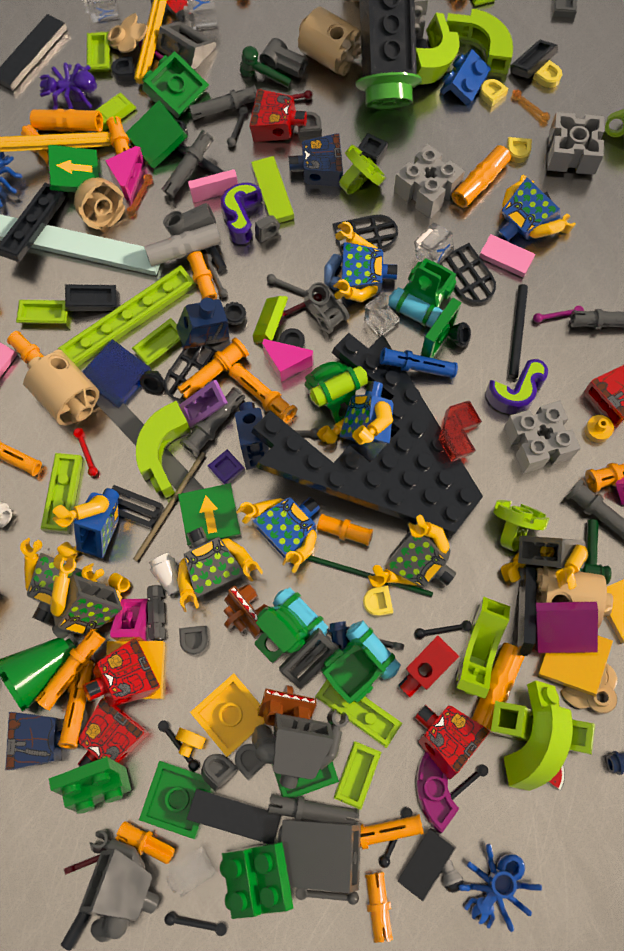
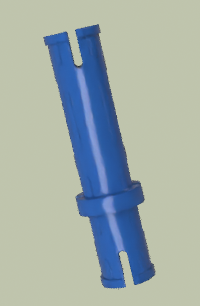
(408, 360)

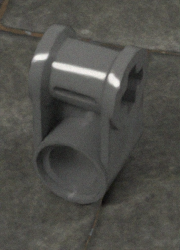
(327, 308)

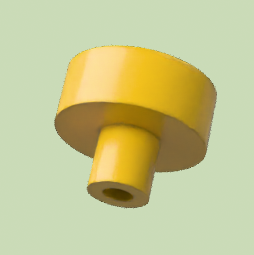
(599, 428)
(189, 741)

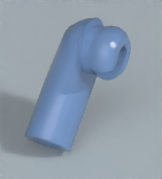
(330, 271)

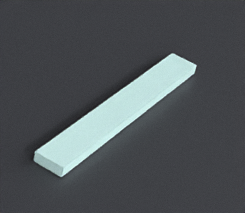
(88, 247)

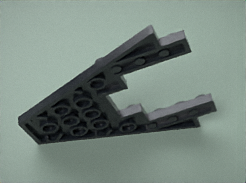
(404, 478)

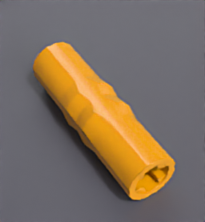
(66, 120)
(481, 176)
(501, 683)

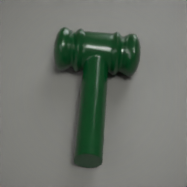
(250, 64)
(592, 548)

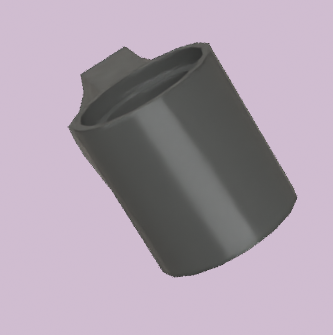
(279, 56)
(198, 217)

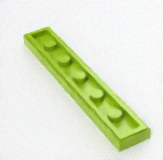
(128, 316)

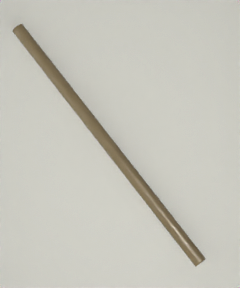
(169, 506)

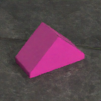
(126, 169)
(287, 359)
(131, 621)

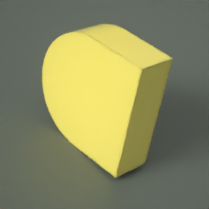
(548, 75)
(492, 91)
(519, 149)
(378, 602)

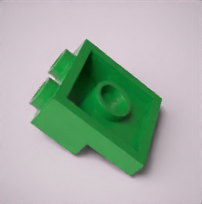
(174, 84)
(91, 784)
(256, 881)

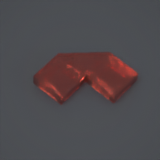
(453, 435)

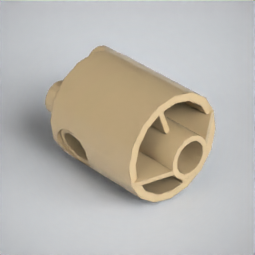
(329, 40)
(61, 388)
(588, 588)

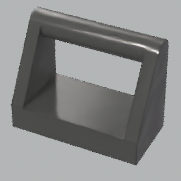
(171, 40)

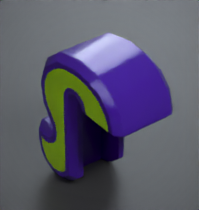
(233, 204)
(523, 395)

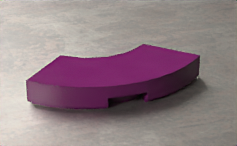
(434, 794)

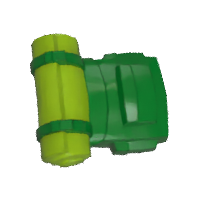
(334, 384)

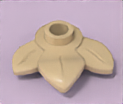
(126, 35)
(582, 700)

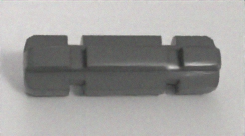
(155, 611)

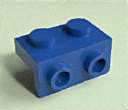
(466, 76)

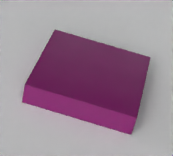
(567, 627)

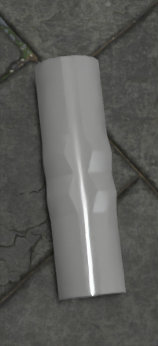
(183, 244)

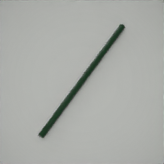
(366, 574)

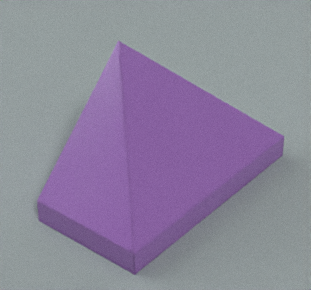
(203, 403)

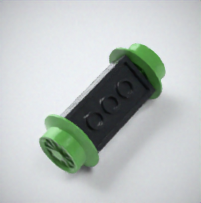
(388, 53)

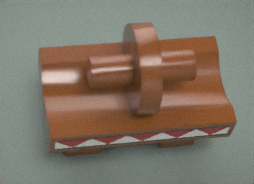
(240, 611)
(286, 704)

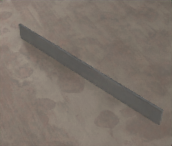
(131, 427)

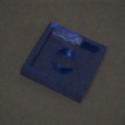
(115, 373)

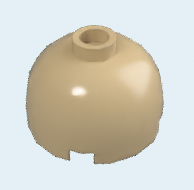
(99, 202)

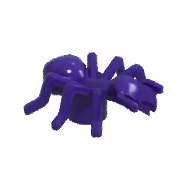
(75, 85)

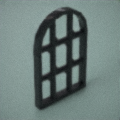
(372, 227)
(470, 265)
(181, 377)

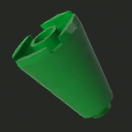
(31, 669)

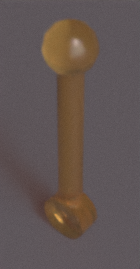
(516, 95)
(148, 179)

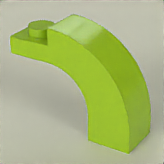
(488, 34)
(435, 61)
(153, 439)
(481, 647)
(517, 723)
(548, 744)

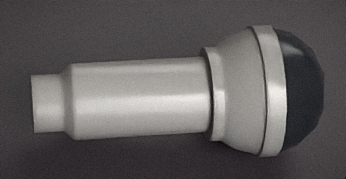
(451, 878)

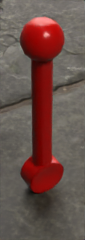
(79, 434)

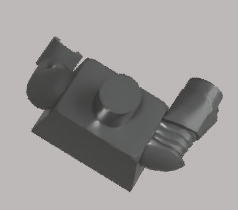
(298, 746)
(117, 889)

